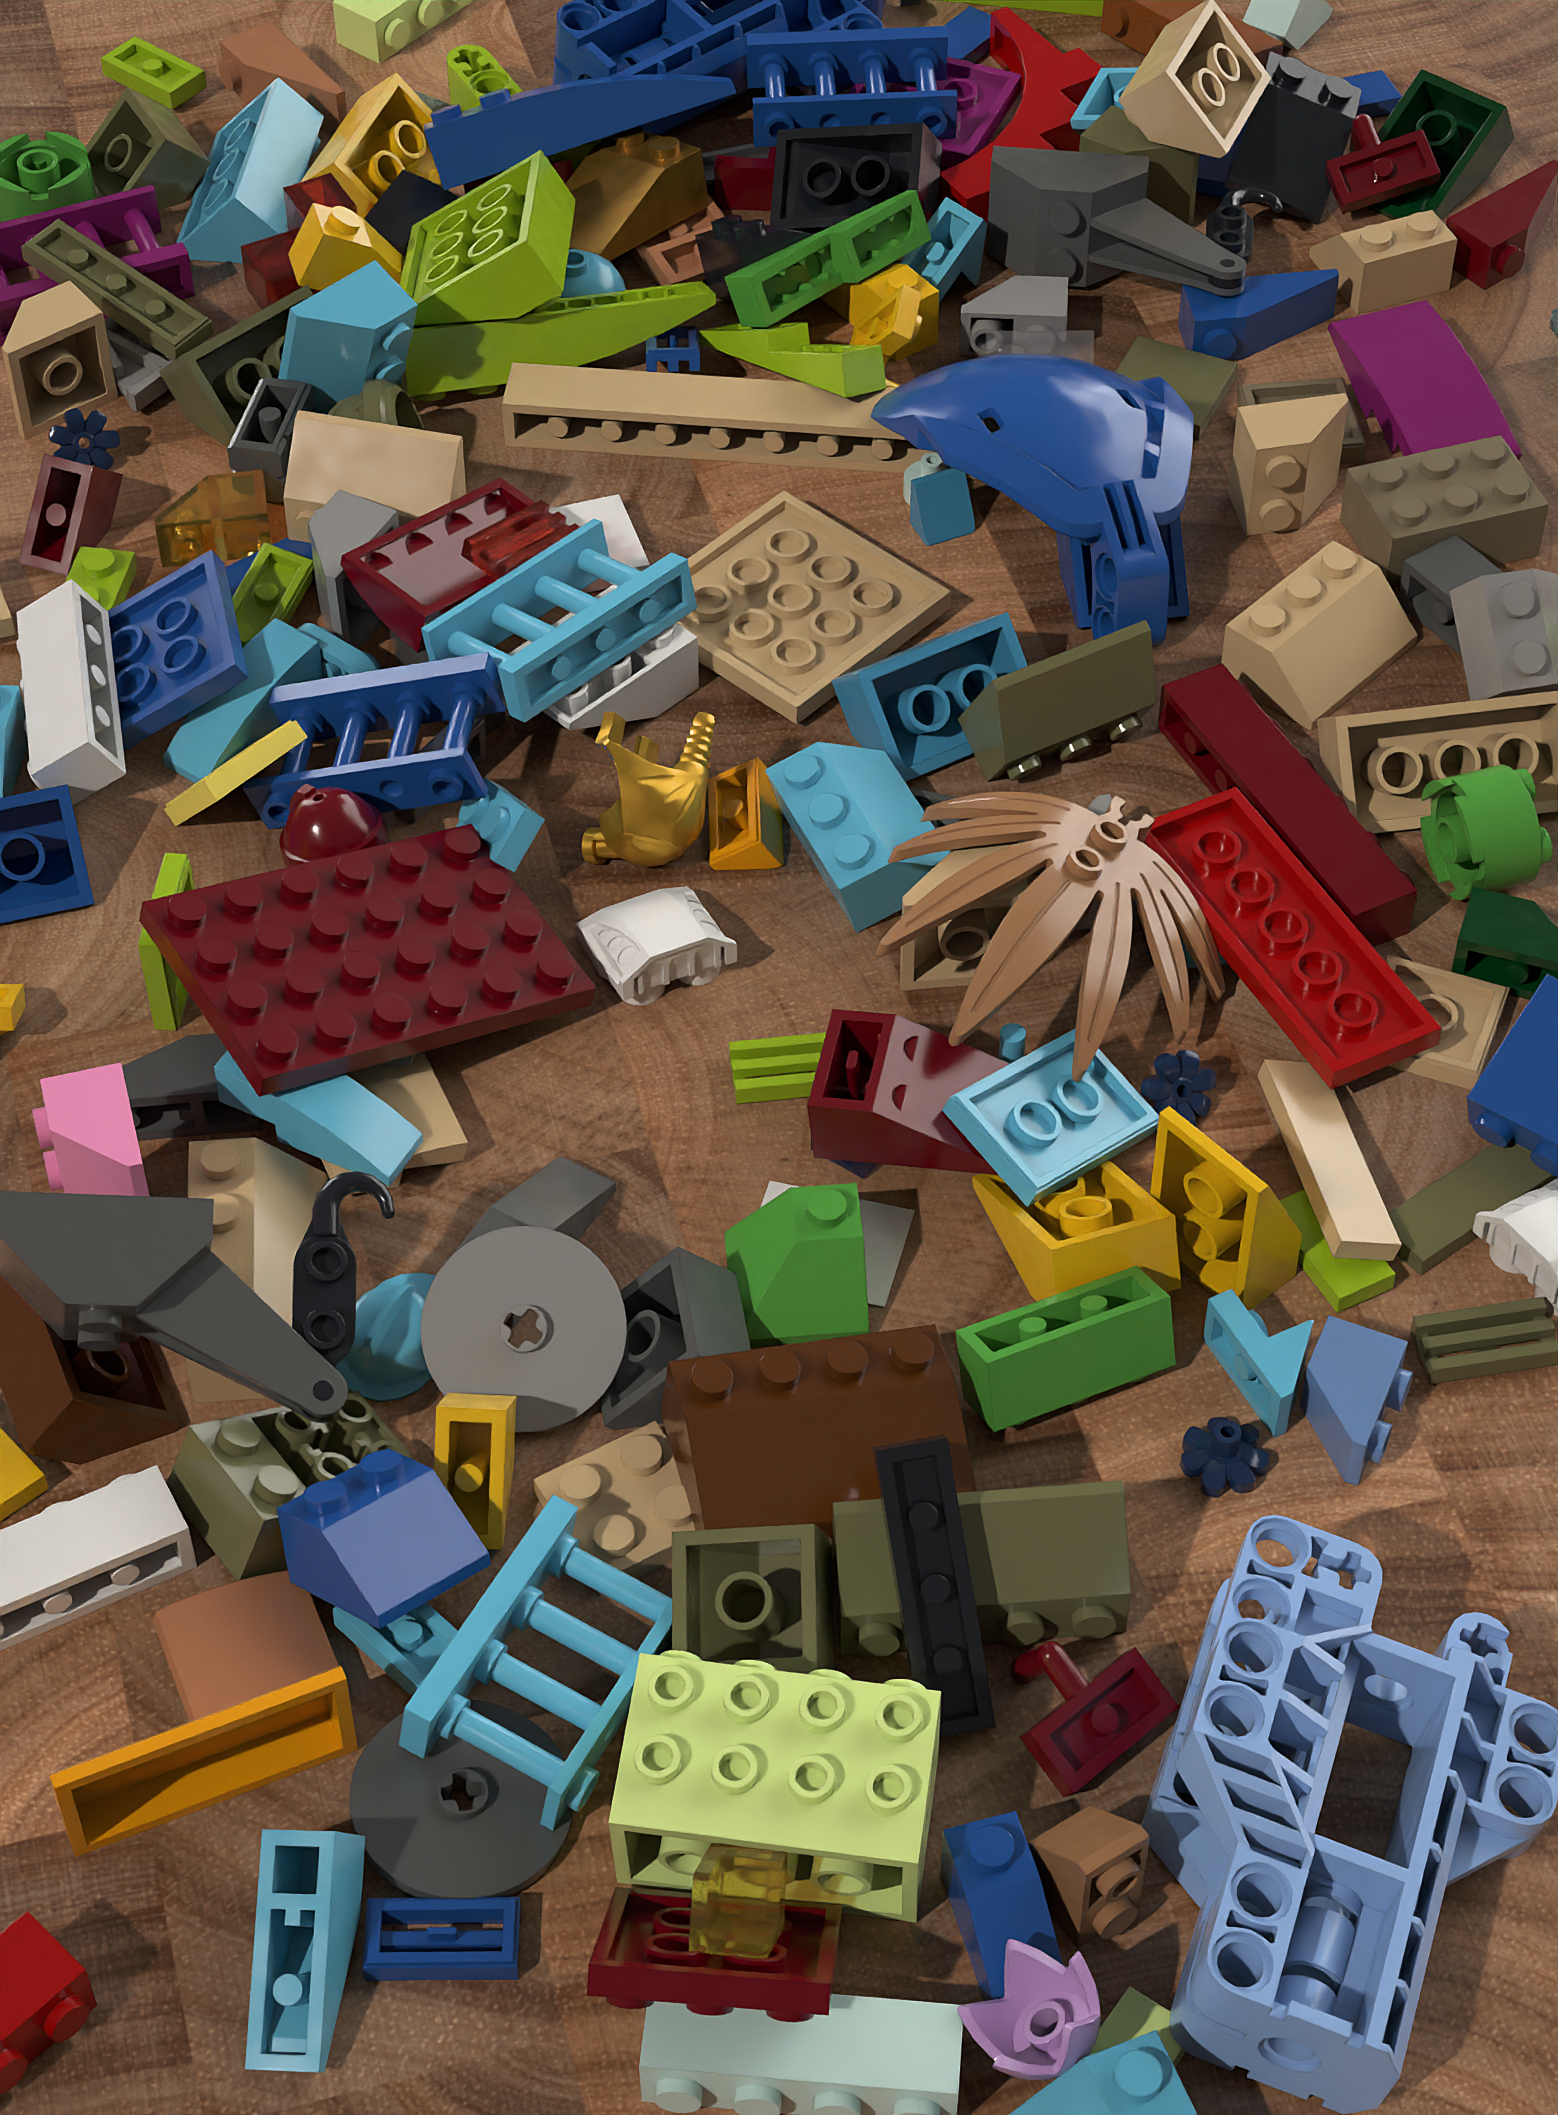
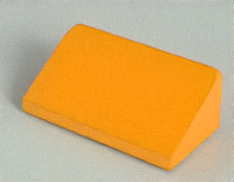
(744, 819)

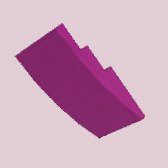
(1417, 380)

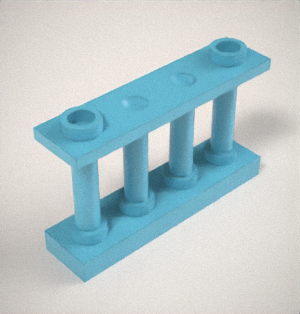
(582, 645)
(480, 1655)

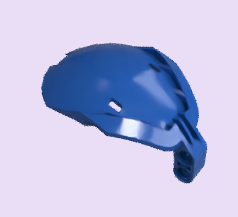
(1073, 449)

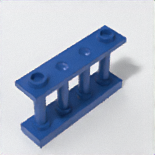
(850, 58)
(381, 701)

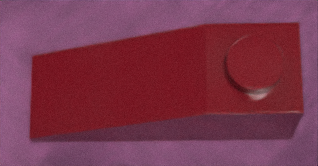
(1502, 228)

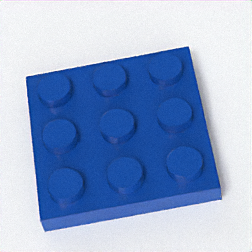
(175, 647)

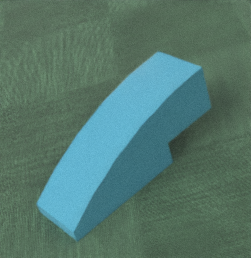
(243, 715)
(328, 1120)

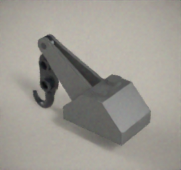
(1092, 220)
(146, 1268)

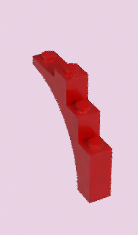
(1049, 96)

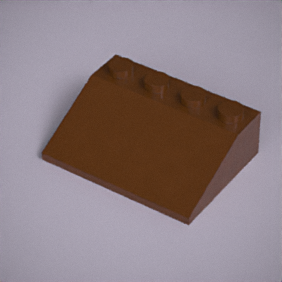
(795, 1424)

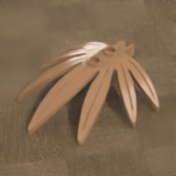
(1084, 862)

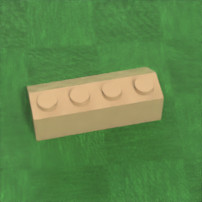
(1391, 755)
(258, 1225)

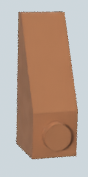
(265, 53)

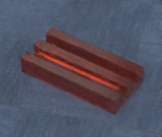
(514, 537)

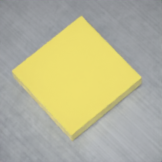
(234, 772)

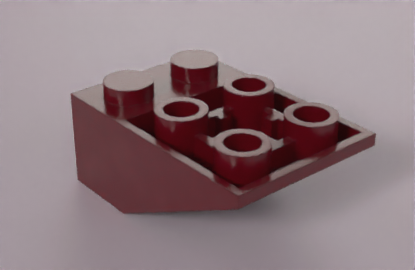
(885, 1093)

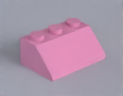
(91, 1133)

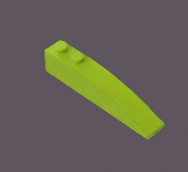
(566, 334)

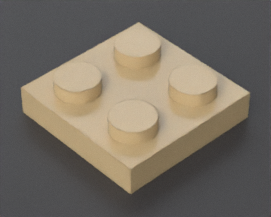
(624, 1499)

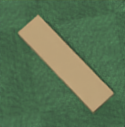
(1329, 1162)

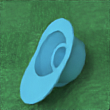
(387, 1345)

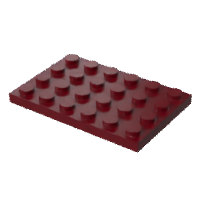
(364, 957)

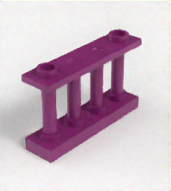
(105, 222)

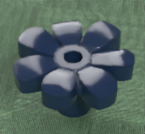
(91, 431)
(1180, 1085)
(1223, 1456)

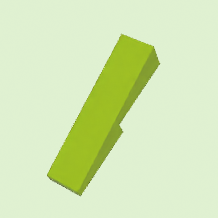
(788, 351)

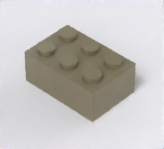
(1428, 496)

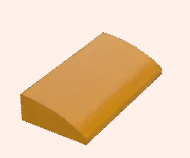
(205, 1761)

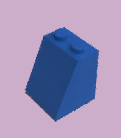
(1520, 1084)

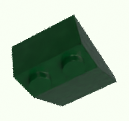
(1465, 137)

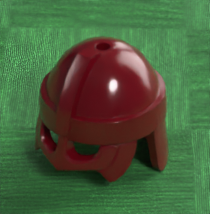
(329, 824)

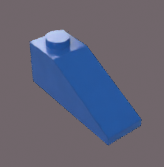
(1258, 317)
(995, 1895)

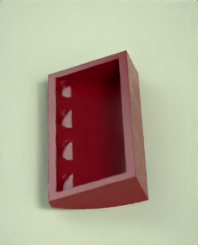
(419, 567)

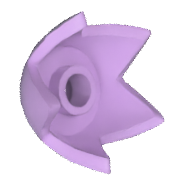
(1042, 2020)

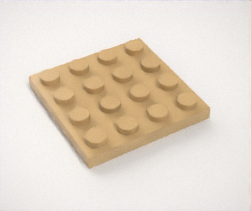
(800, 603)

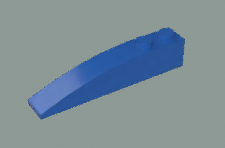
(556, 119)

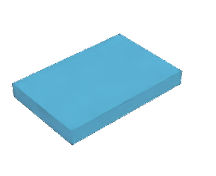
(1046, 1127)

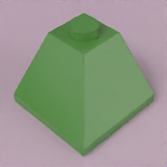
(801, 1266)

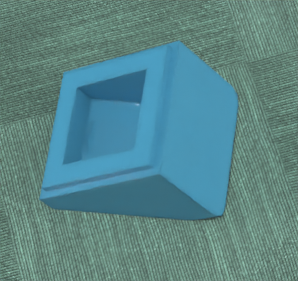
(941, 506)

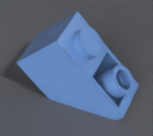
(1349, 1391)

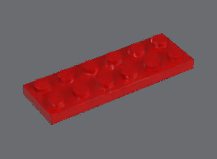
(1291, 941)

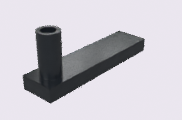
(934, 1580)

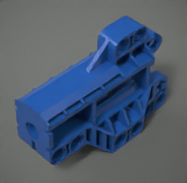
(688, 39)

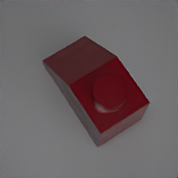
(68, 511)

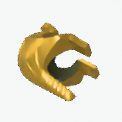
(657, 805)

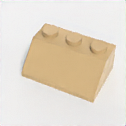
(1196, 84)
(372, 460)
(1318, 636)

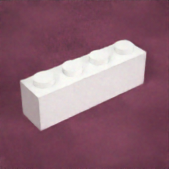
(70, 692)
(90, 1554)

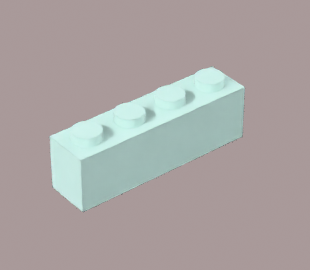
(856, 2061)

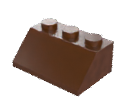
(78, 1400)

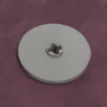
(508, 1275)

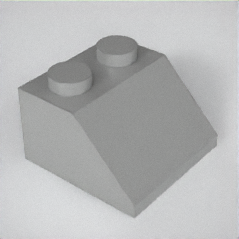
(333, 531)
(1508, 633)

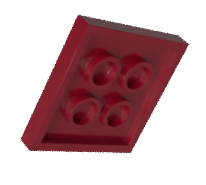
(647, 1959)

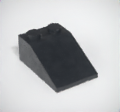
(1292, 134)
(848, 169)
(738, 244)

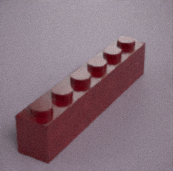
(1237, 745)

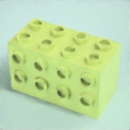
(778, 1765)

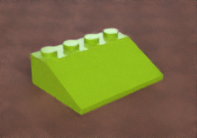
(493, 248)

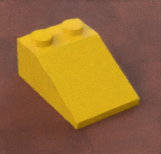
(1225, 1216)
(1083, 1231)

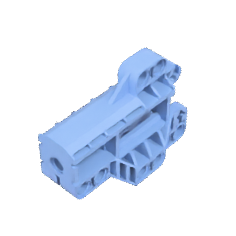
(1299, 1913)

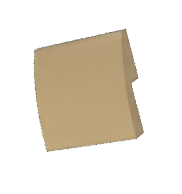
(421, 1101)

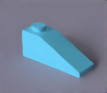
(302, 1945)

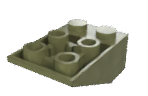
(250, 1464)

